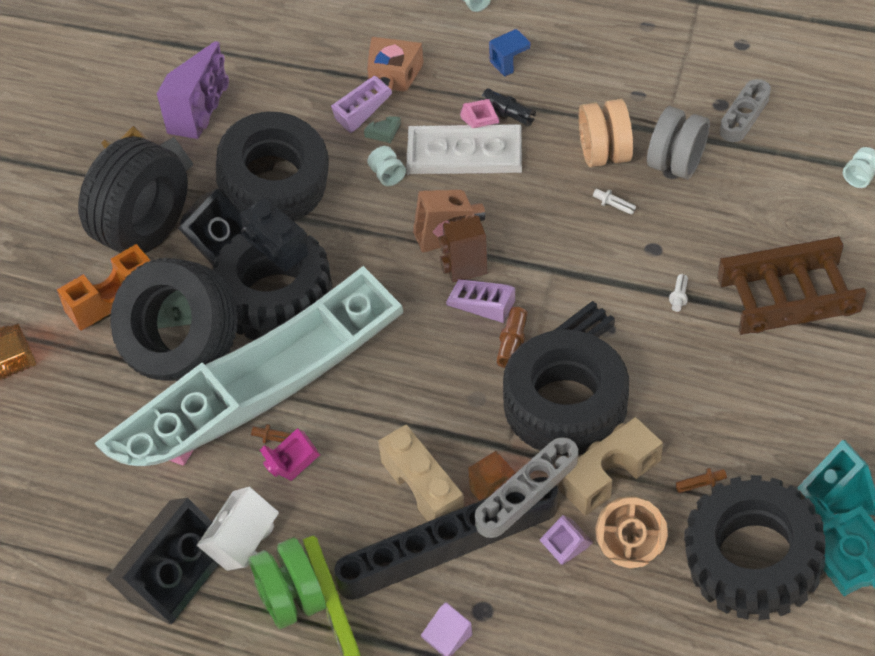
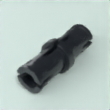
(509, 107)

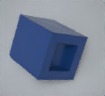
(504, 48)

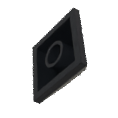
(211, 224)

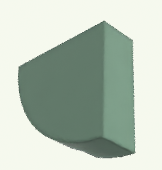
(383, 130)

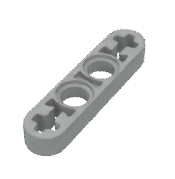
(524, 484)

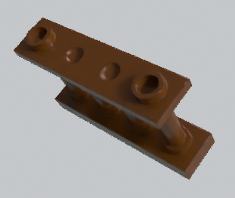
(784, 261)

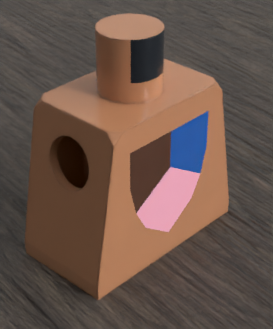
(394, 62)
(438, 207)

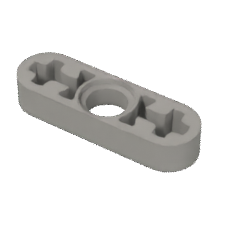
(745, 120)

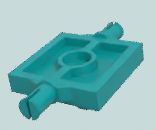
(848, 547)

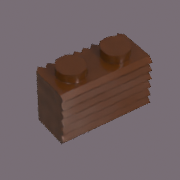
(463, 248)

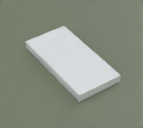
(464, 149)

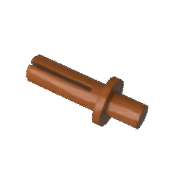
(268, 434)
(708, 478)

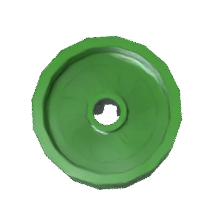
(291, 581)

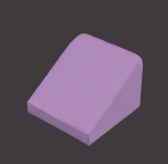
(565, 540)
(447, 630)

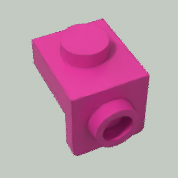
(290, 456)

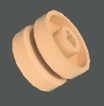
(605, 133)

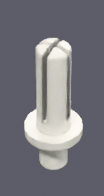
(608, 198)
(678, 297)

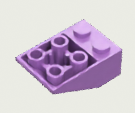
(193, 92)

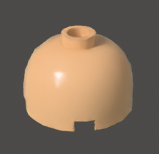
(631, 531)

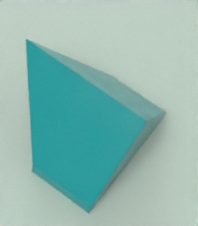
(841, 481)

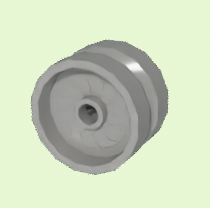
(678, 142)

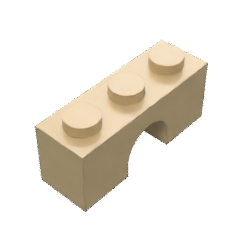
(628, 447)
(412, 463)

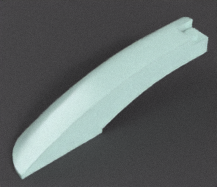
(254, 377)

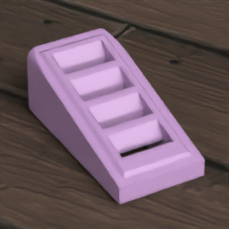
(352, 117)
(493, 310)

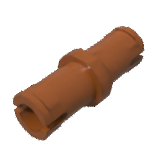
(512, 335)

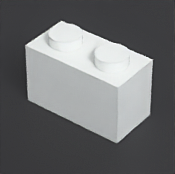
(238, 529)

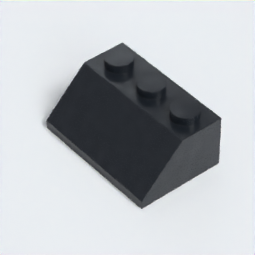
(165, 563)

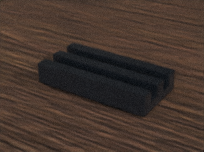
(586, 318)

